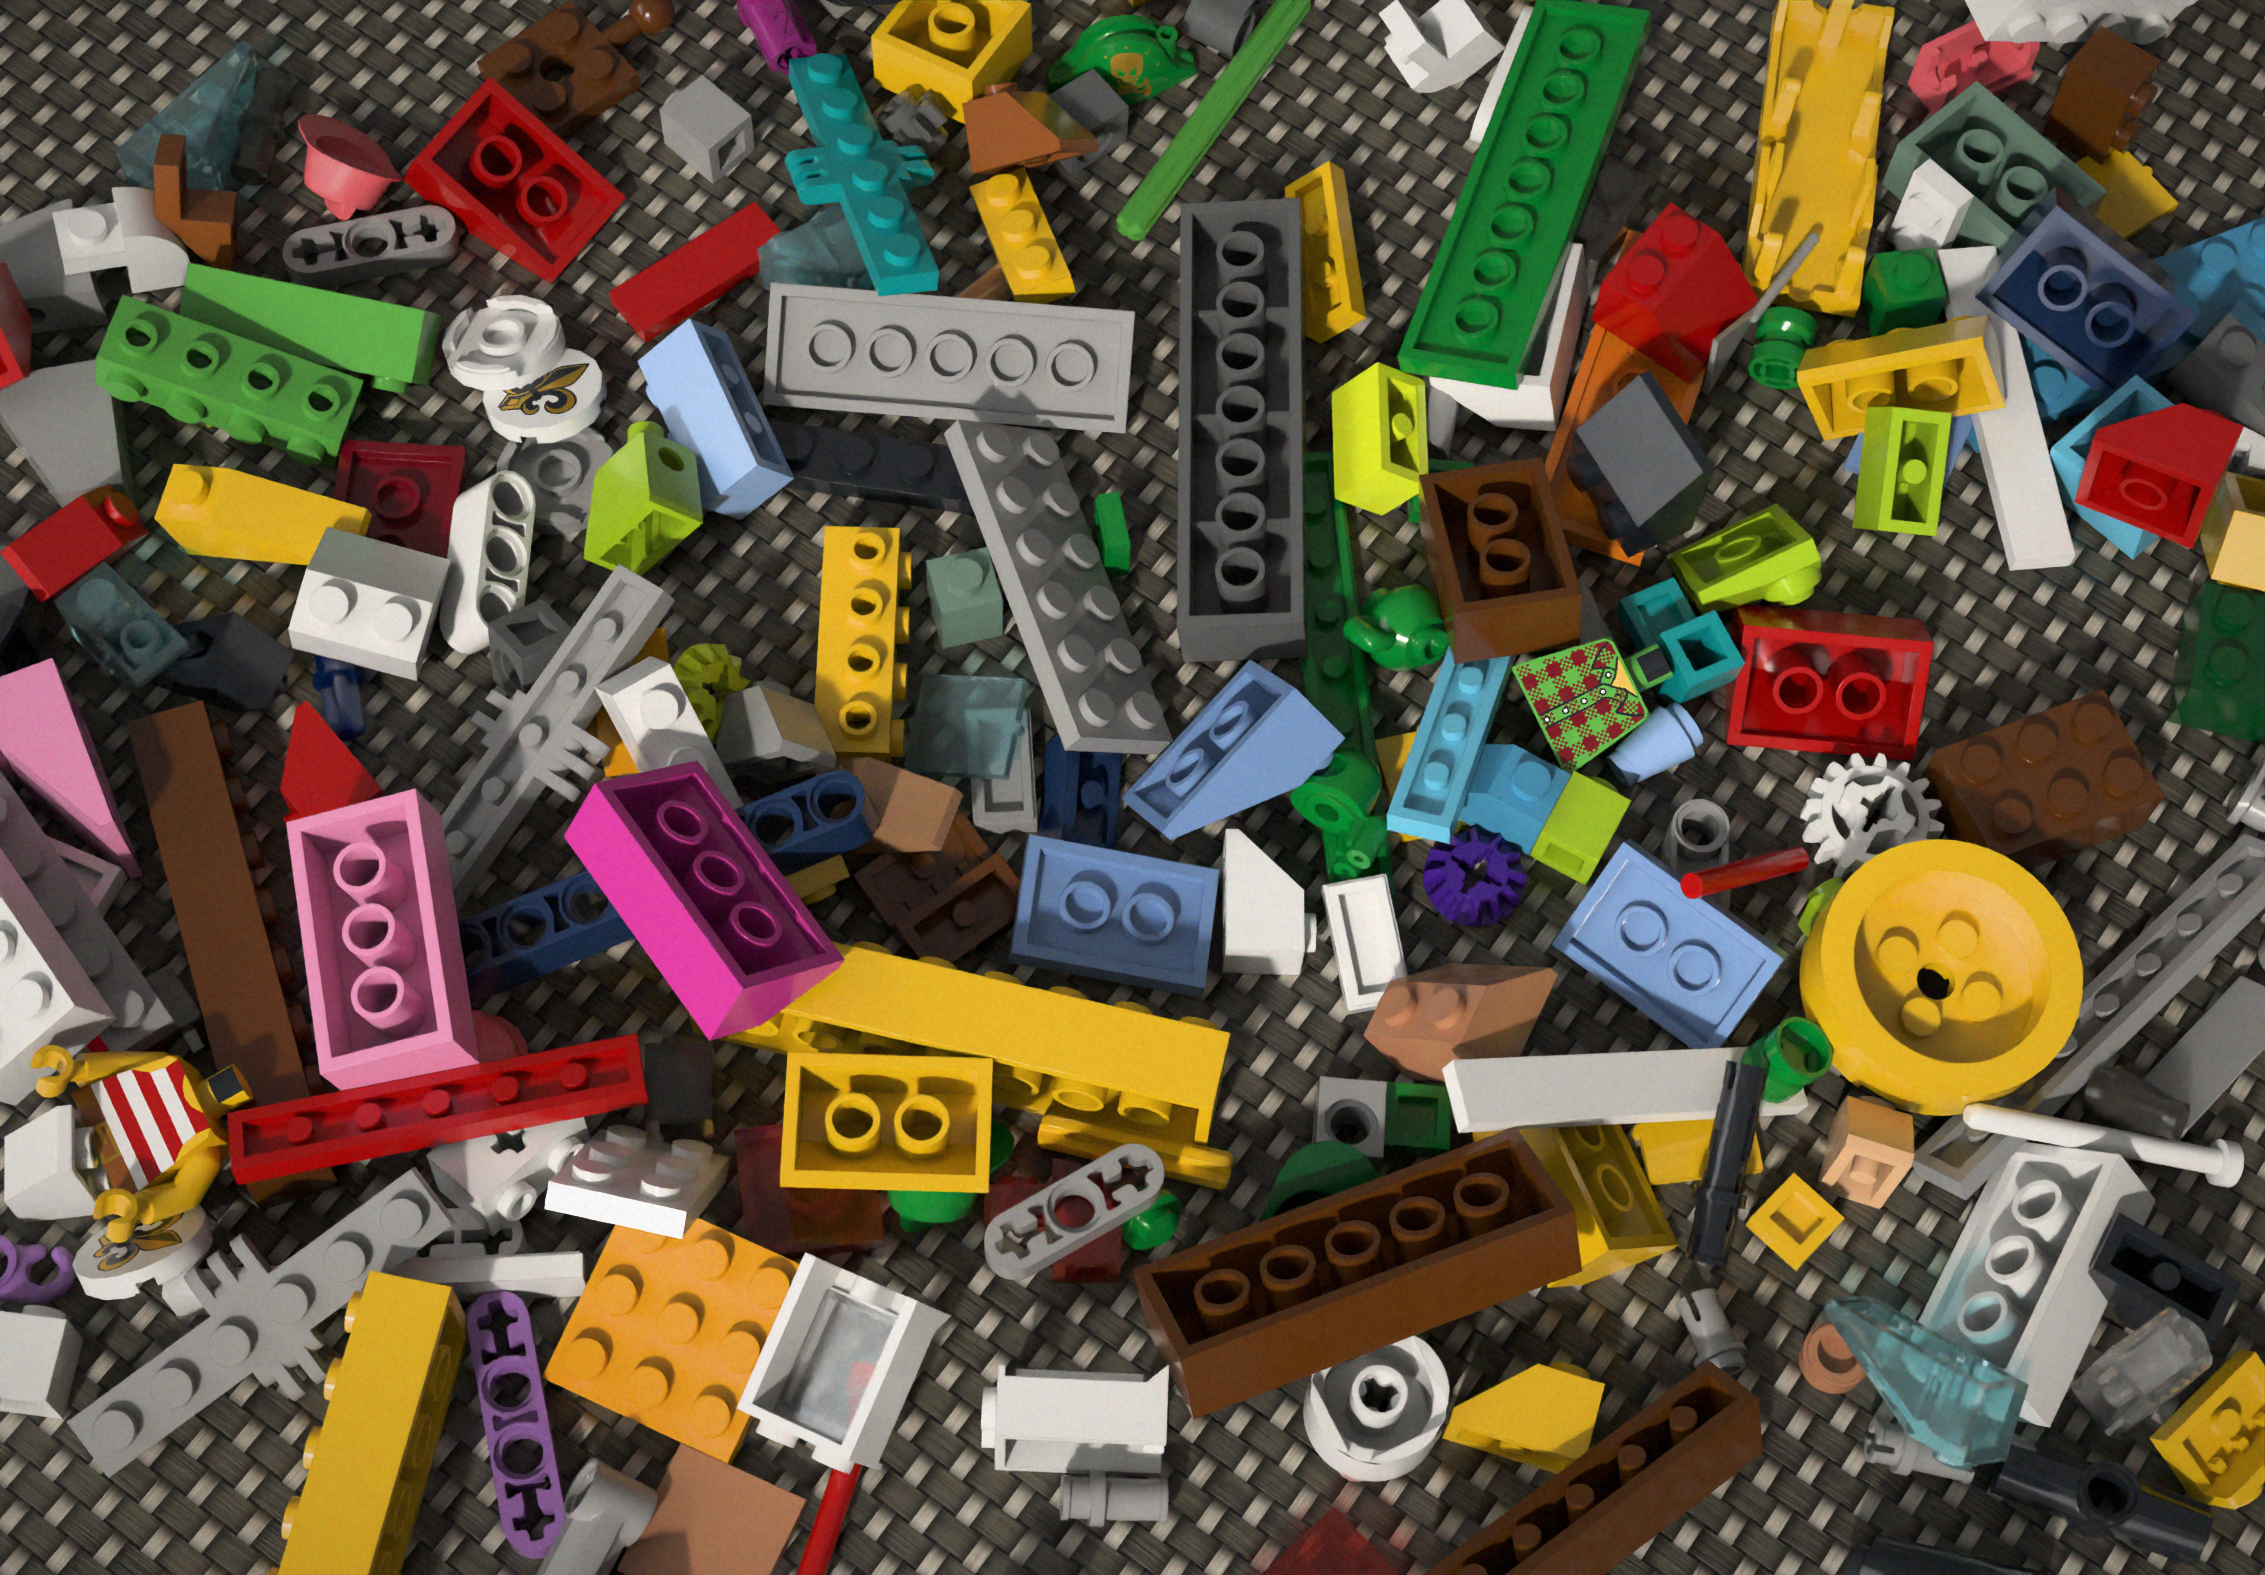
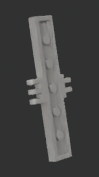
(544, 731)
(260, 1321)

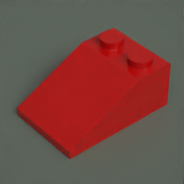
(513, 183)

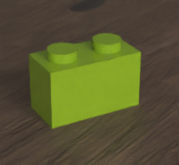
(1902, 470)

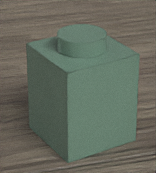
(964, 597)

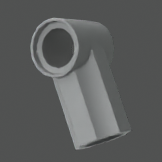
(602, 1517)

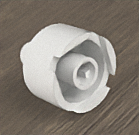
(1374, 1443)

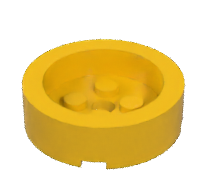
(1973, 923)

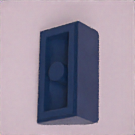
(1080, 795)

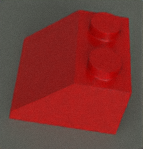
(1674, 293)
(2160, 470)

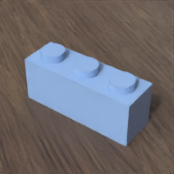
(715, 414)

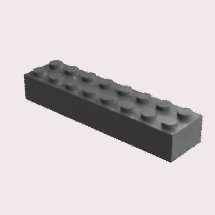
(1242, 432)

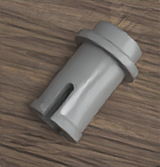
(1711, 1332)

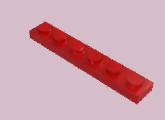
(436, 1109)

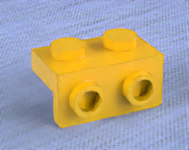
(2220, 1435)

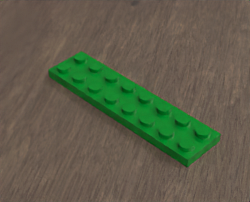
(1525, 194)

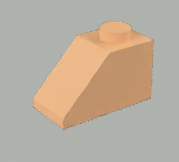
(1867, 1151)

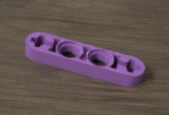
(511, 1424)

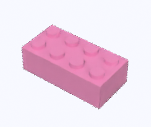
(381, 942)

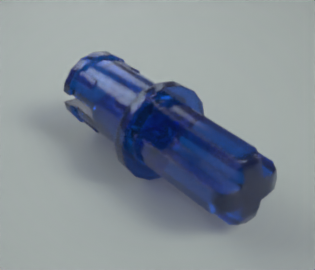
(340, 696)

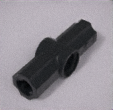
(2141, 1511)

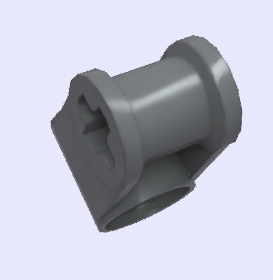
(1223, 22)

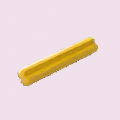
(1094, 1139)

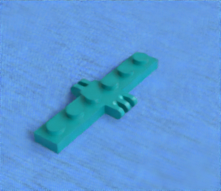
(862, 174)

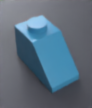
(1512, 795)

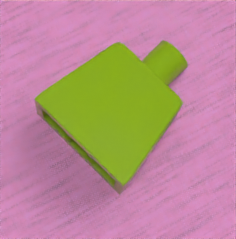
(643, 501)

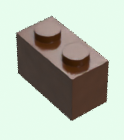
(2103, 97)

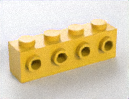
(860, 639)

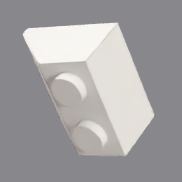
(368, 603)

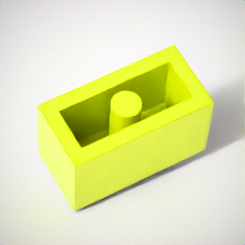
(1379, 438)

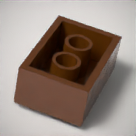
(1499, 560)
(2044, 783)

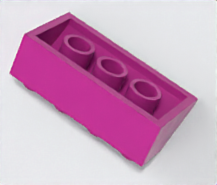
(701, 896)

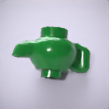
(1400, 627)

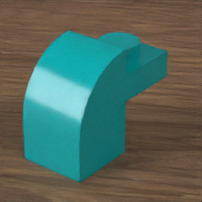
(1693, 646)

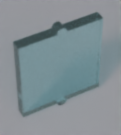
(966, 726)

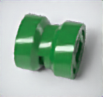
(1783, 339)
(1795, 1056)

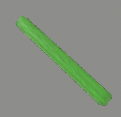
(1210, 118)

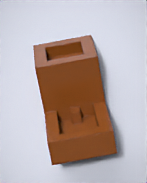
(196, 216)

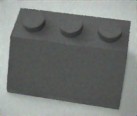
(2227, 368)

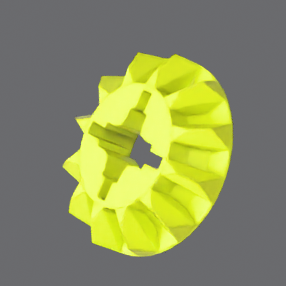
(706, 665)

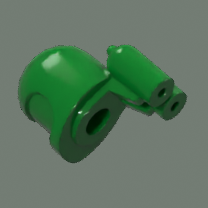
(1342, 804)

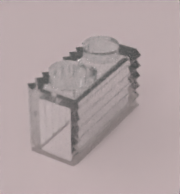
(2143, 1372)

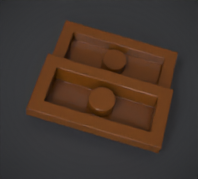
(943, 898)

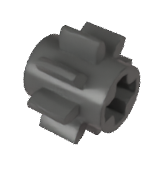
(914, 122)

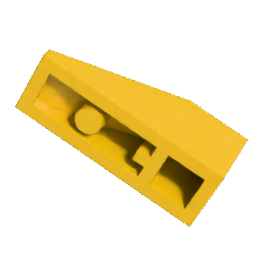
(250, 516)

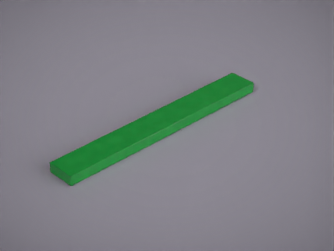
(1336, 667)

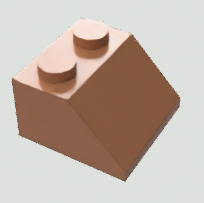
(1457, 1015)

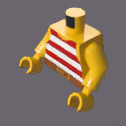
(152, 1127)

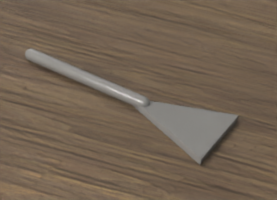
(1728, 340)

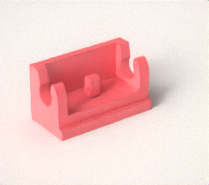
(1961, 58)

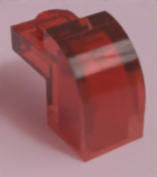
(1093, 1262)

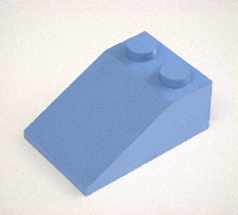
(1236, 753)

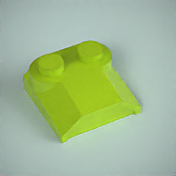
(1748, 562)

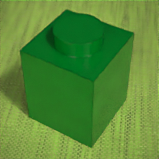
(1903, 291)

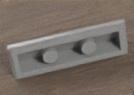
(2214, 1049)

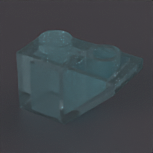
(815, 255)
(119, 627)

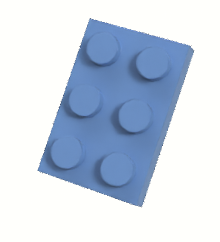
(1114, 916)
(1669, 954)

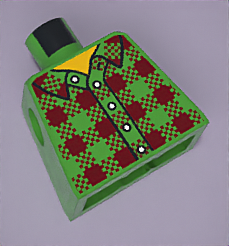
(1589, 696)

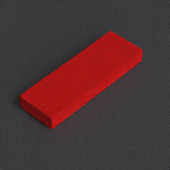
(694, 273)

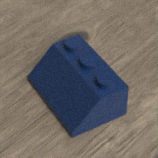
(2086, 295)

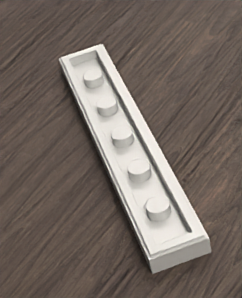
(2013, 436)
(1593, 1089)
(469, 1276)

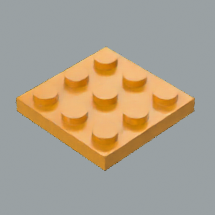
(674, 1331)

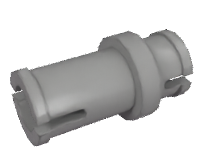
(1904, 1453)
(1107, 1498)

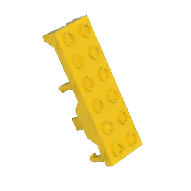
(1817, 152)

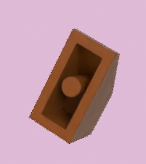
(1021, 131)

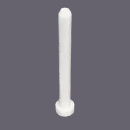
(2220, 1161)

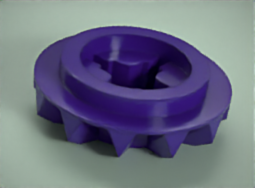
(1485, 902)

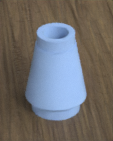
(1655, 745)

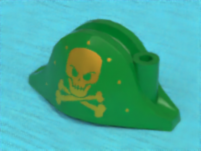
(1129, 54)

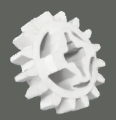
(1850, 796)

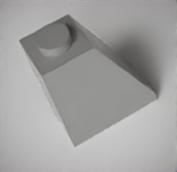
(69, 431)

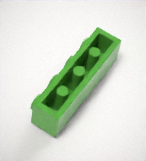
(317, 325)
(227, 382)

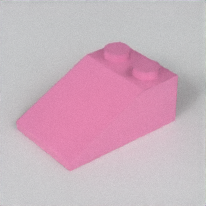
(57, 761)

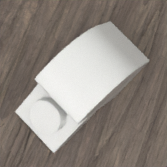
(1440, 45)
(122, 236)

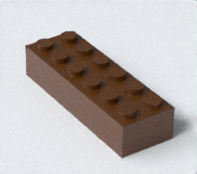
(1357, 1271)

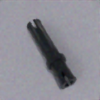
(1726, 1164)

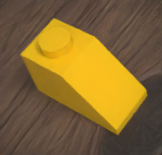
(1532, 1418)

